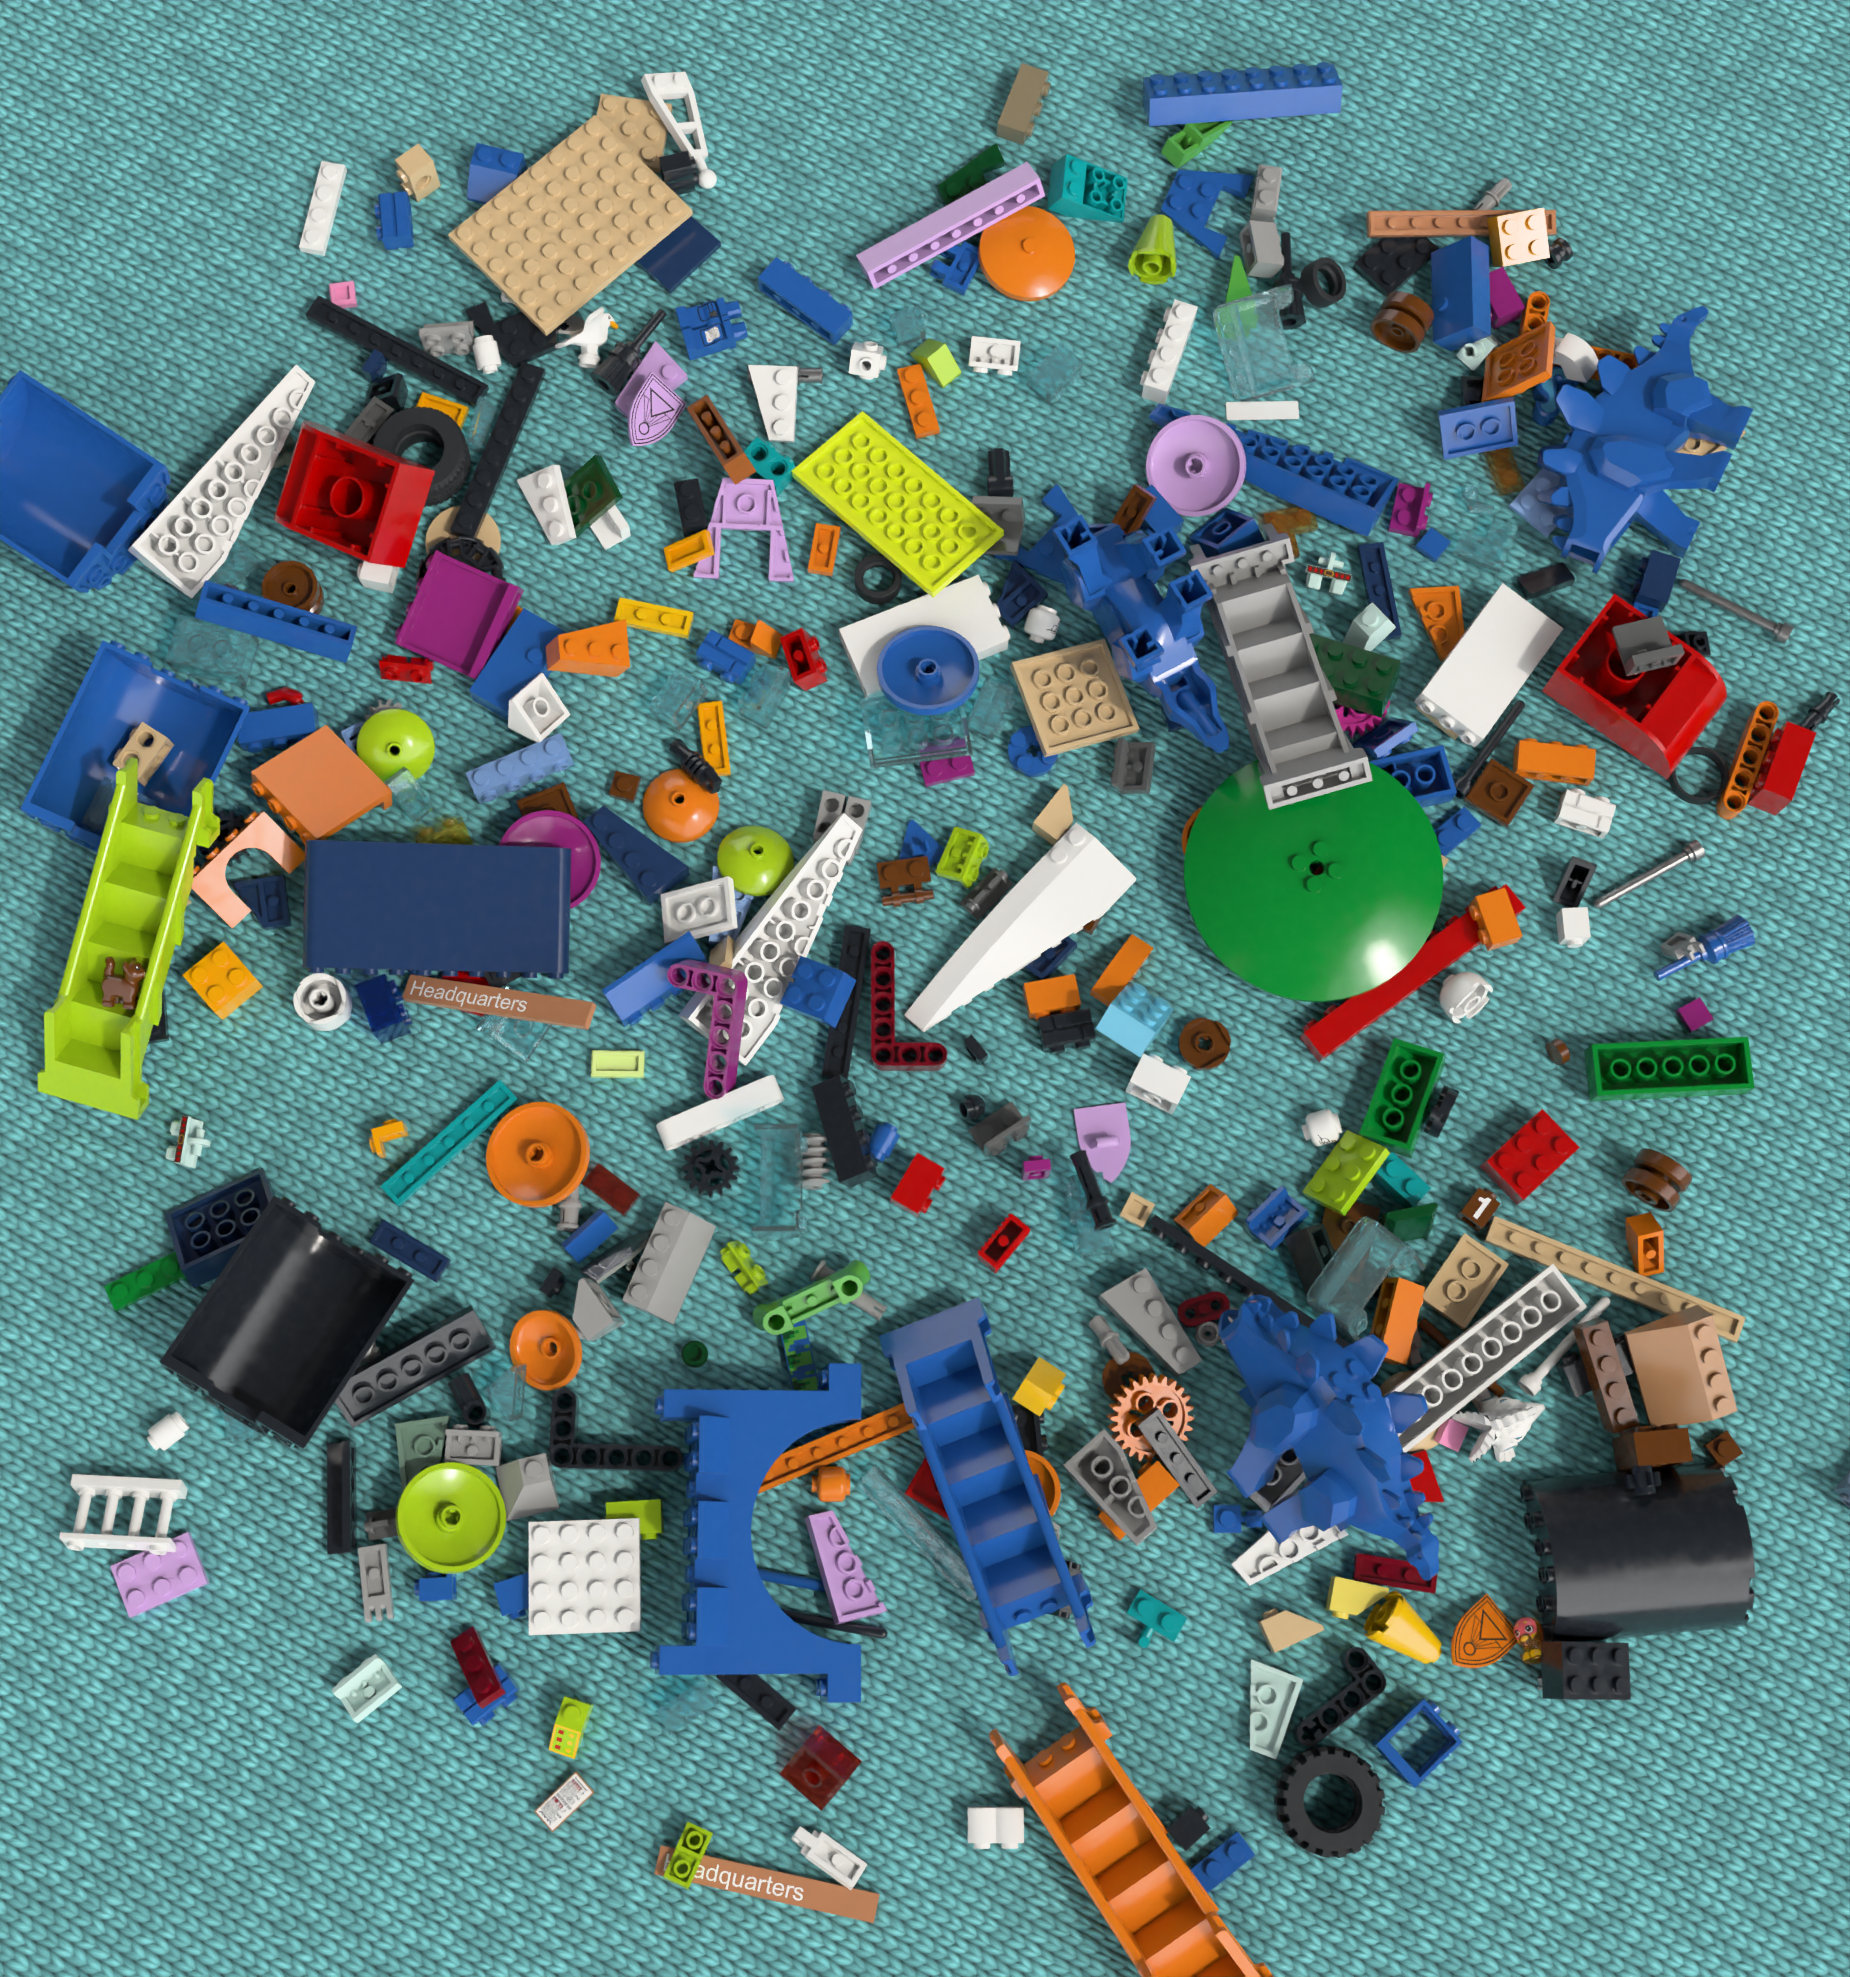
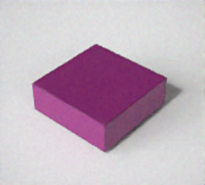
(1694, 1015)

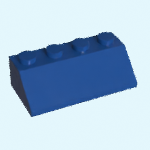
(648, 983)

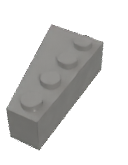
(1150, 1319)

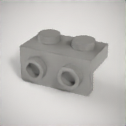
(473, 1446)

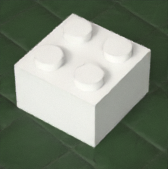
(1158, 1083)

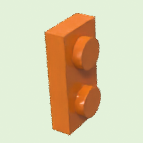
(824, 549)

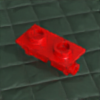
(397, 669)

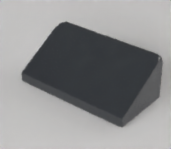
(1545, 581)

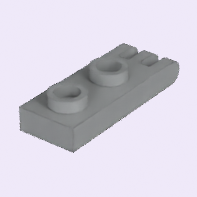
(376, 1582)

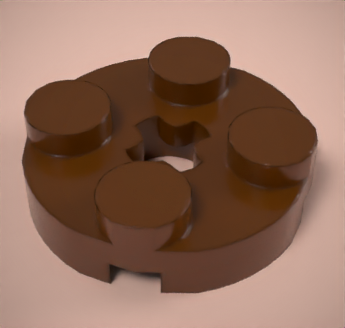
(1208, 1030)
(1113, 1372)

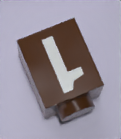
(1478, 1208)

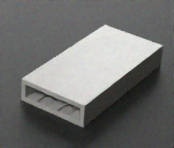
(958, 607)
(1488, 665)

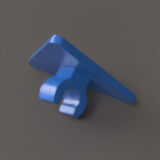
(919, 844)

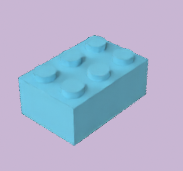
(1135, 1018)

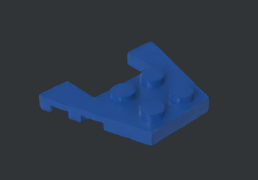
(1193, 199)
(1047, 553)

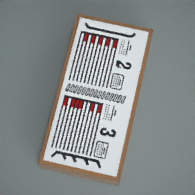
(564, 1801)

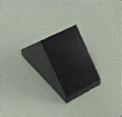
(390, 390)
(1574, 881)

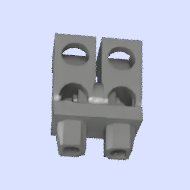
(832, 807)

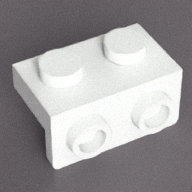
(994, 354)

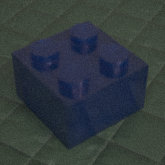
(383, 1008)

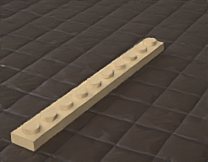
(1606, 1275)

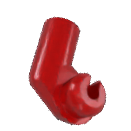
(287, 694)

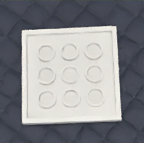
(584, 1576)

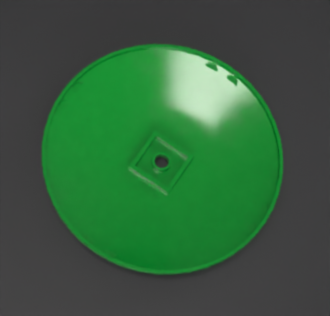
(1303, 930)

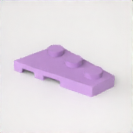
(661, 365)

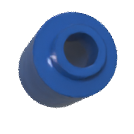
(883, 1141)

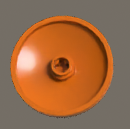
(1027, 254)
(537, 1154)

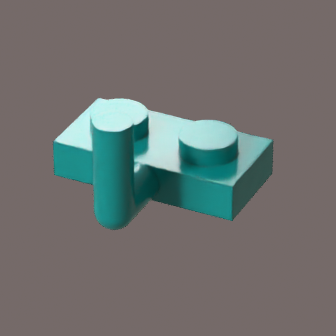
(1155, 1617)

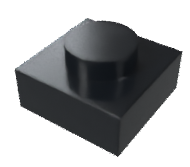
(553, 1283)

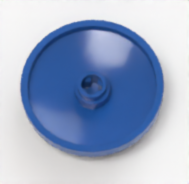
(928, 670)

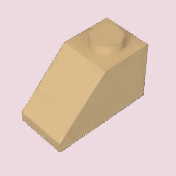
(1055, 818)
(1286, 1628)

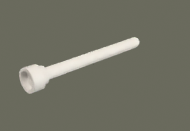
(1531, 1383)

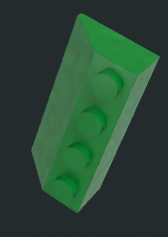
(1403, 1097)

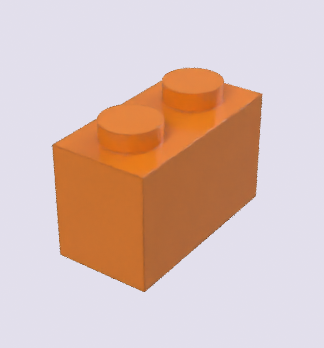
(1495, 919)
(1051, 996)

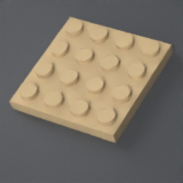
(1074, 697)

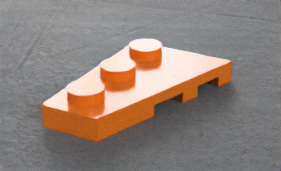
(1440, 615)

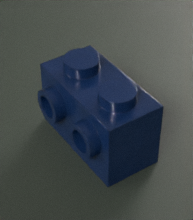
(1656, 579)

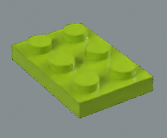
(1346, 1172)

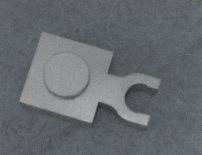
(1682, 945)

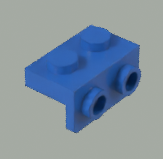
(1275, 1218)

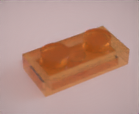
(1504, 471)

